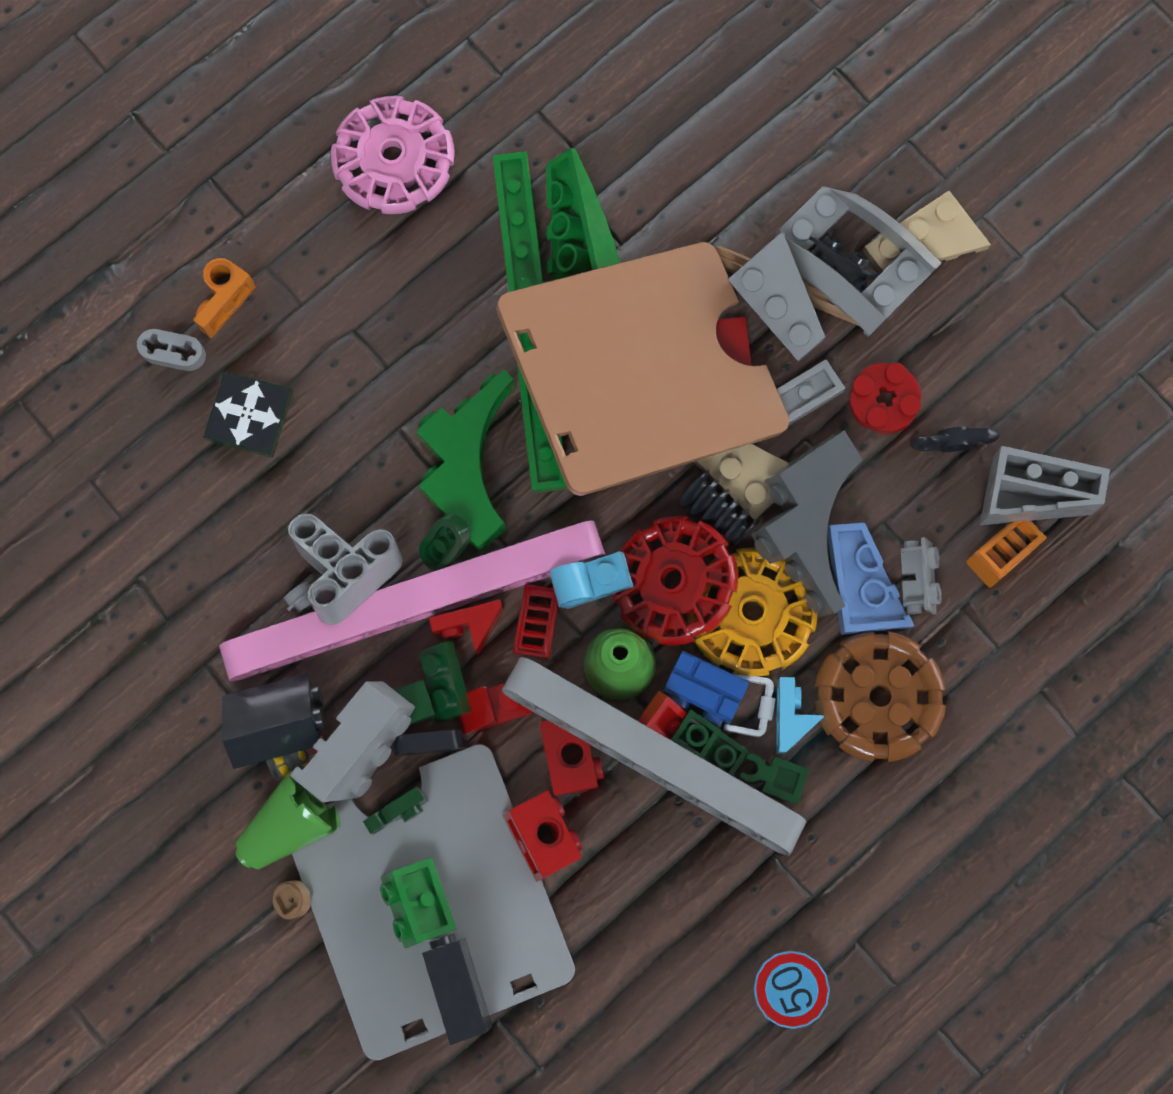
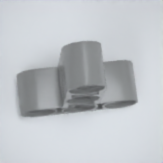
(347, 563)

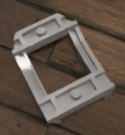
(888, 289)

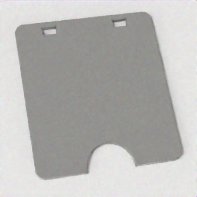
(485, 884)

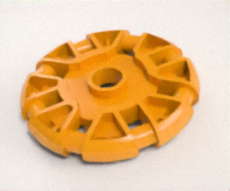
(766, 630)

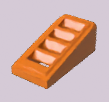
(990, 565)

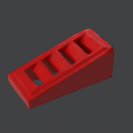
(533, 651)

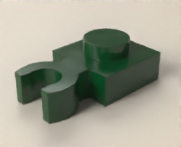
(781, 778)
(405, 807)

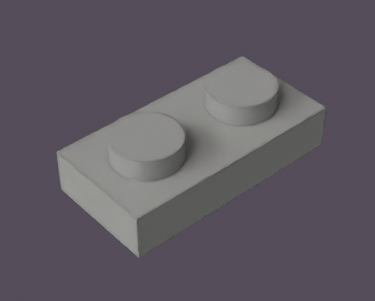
(810, 391)

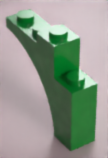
(459, 445)

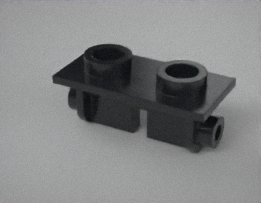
(851, 267)

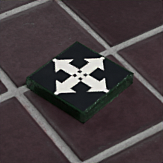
(248, 414)

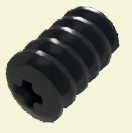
(718, 510)

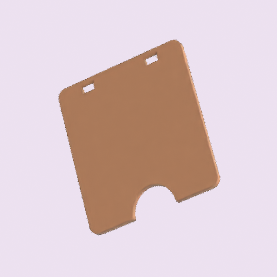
(637, 368)

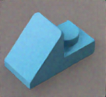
(790, 727)

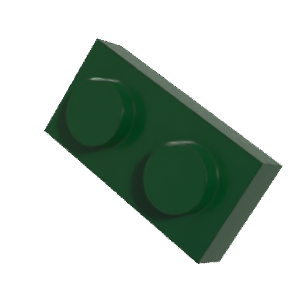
(444, 681)

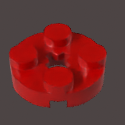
(894, 380)

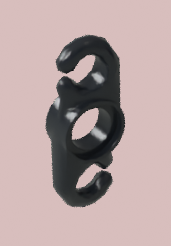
(954, 439)

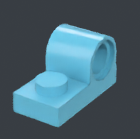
(589, 581)

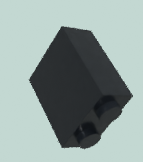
(272, 720)
(457, 989)

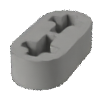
(172, 342)

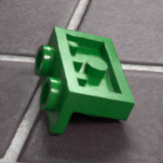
(417, 903)

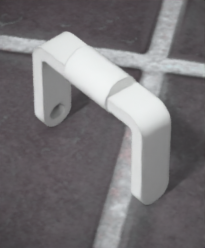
(765, 710)

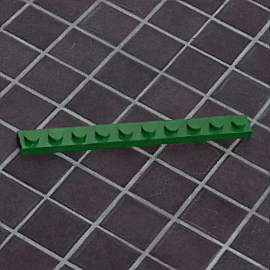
(524, 271)

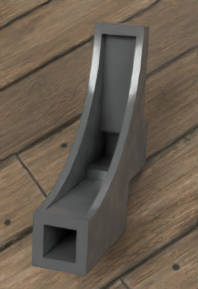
(799, 533)

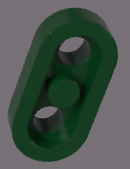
(444, 542)

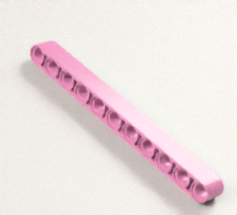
(412, 601)

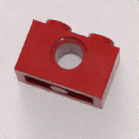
(565, 777)
(541, 857)

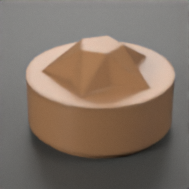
(291, 899)

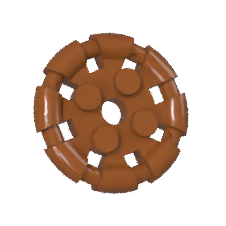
(901, 690)

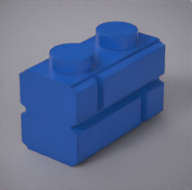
(705, 689)

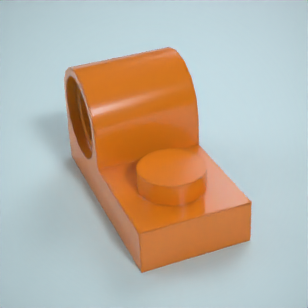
(227, 297)

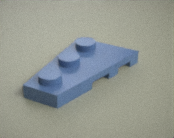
(863, 583)

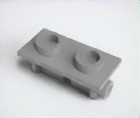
(921, 562)

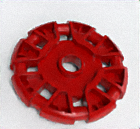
(694, 584)

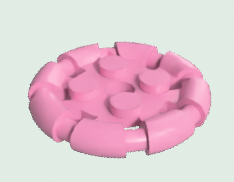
(398, 173)

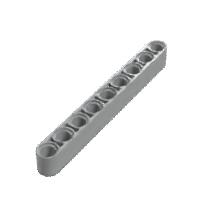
(654, 756)

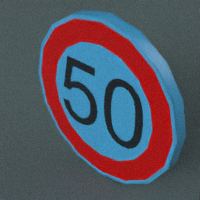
(791, 989)

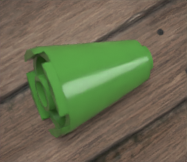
(616, 677)
(285, 824)

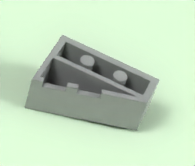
(779, 297)
(1040, 487)
(358, 744)

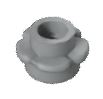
(298, 598)

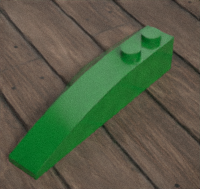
(577, 221)

